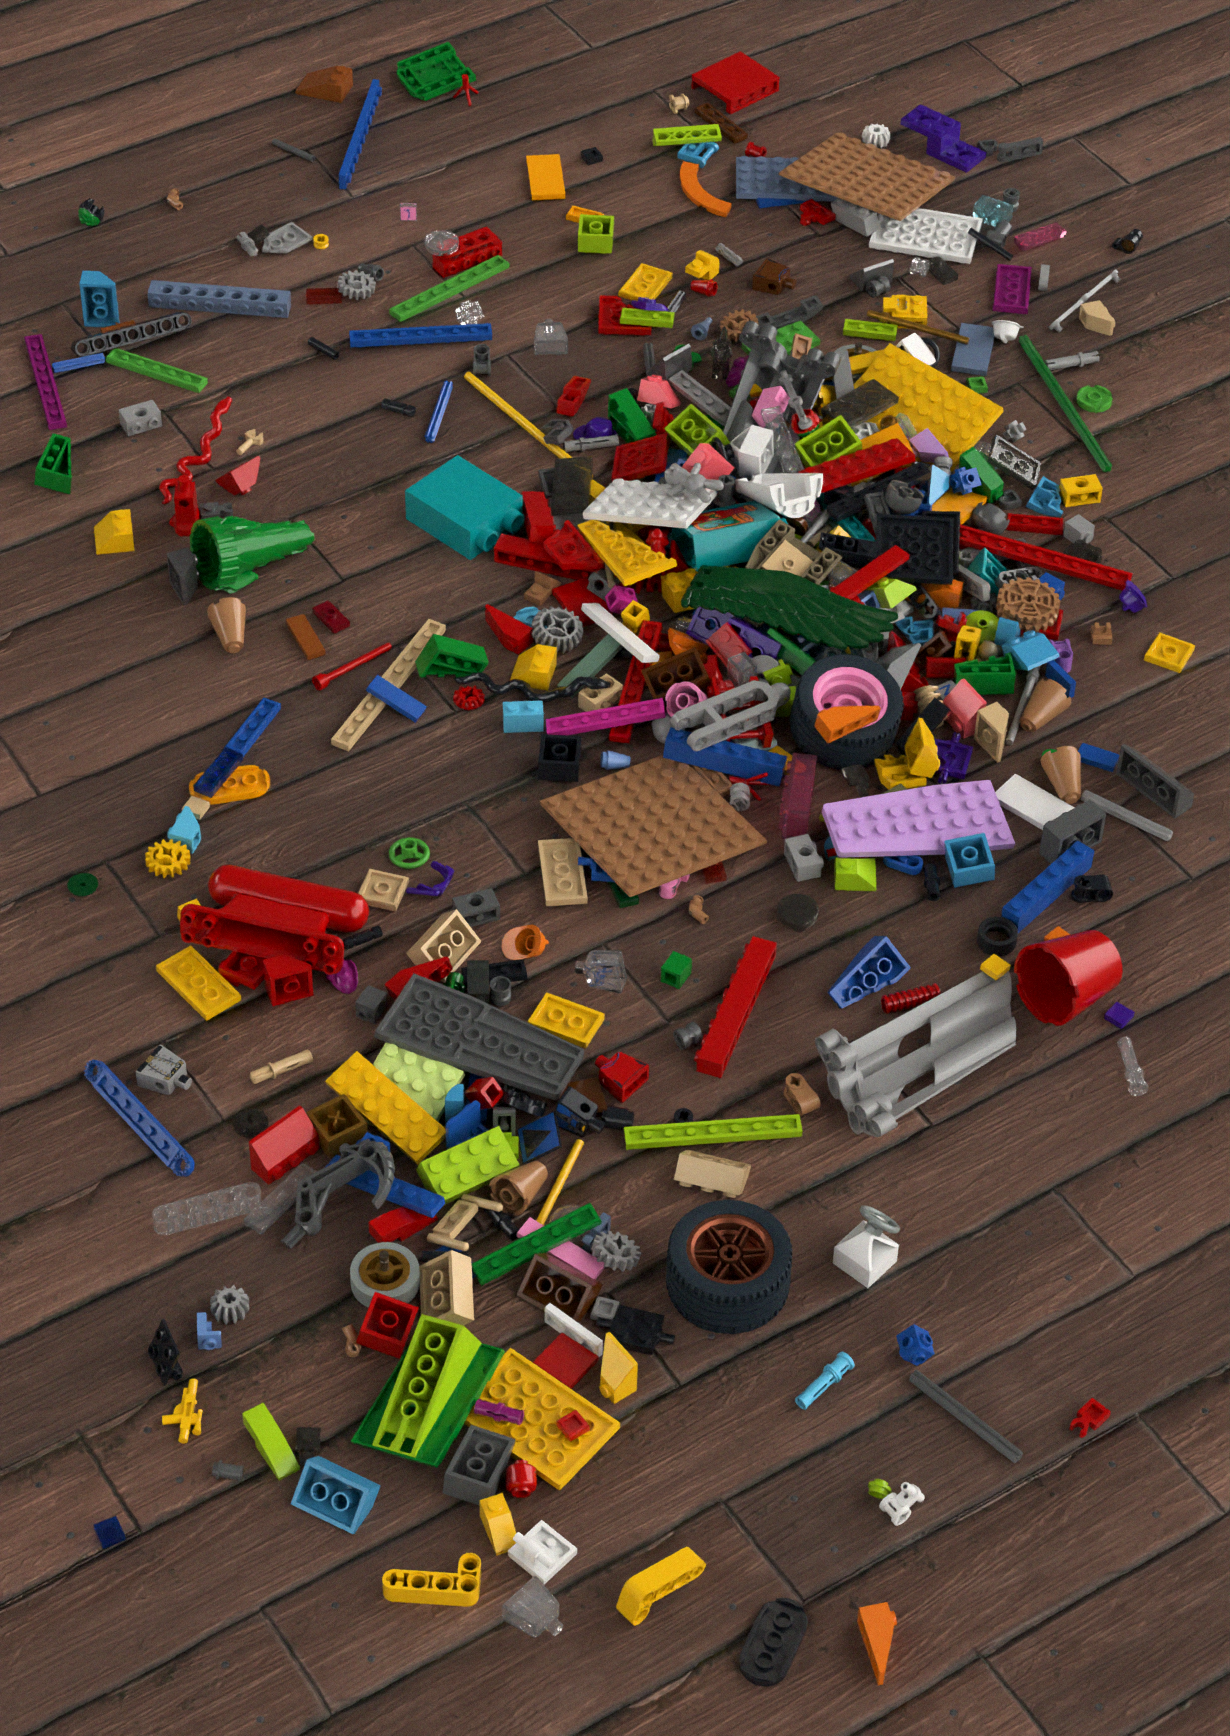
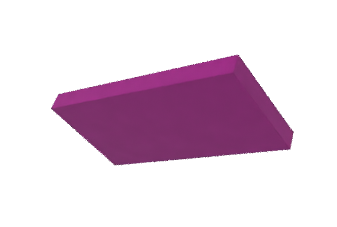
(1012, 289)

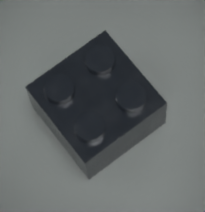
(559, 758)

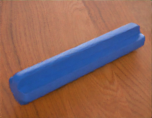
(77, 363)

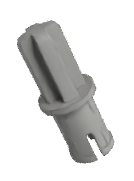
(247, 244)

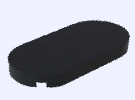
(773, 1642)

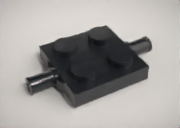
(637, 1329)

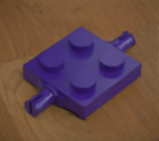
(953, 758)

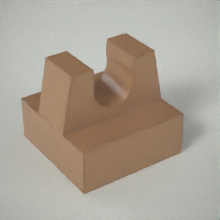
(1101, 634)

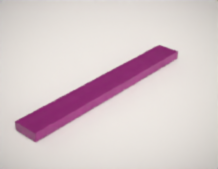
(45, 382)

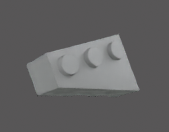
(855, 217)

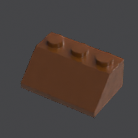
(679, 668)
(559, 1284)

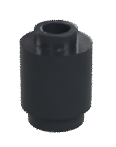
(617, 1117)

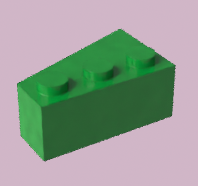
(628, 417)

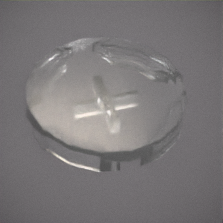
(441, 242)

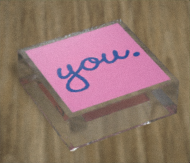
(408, 211)

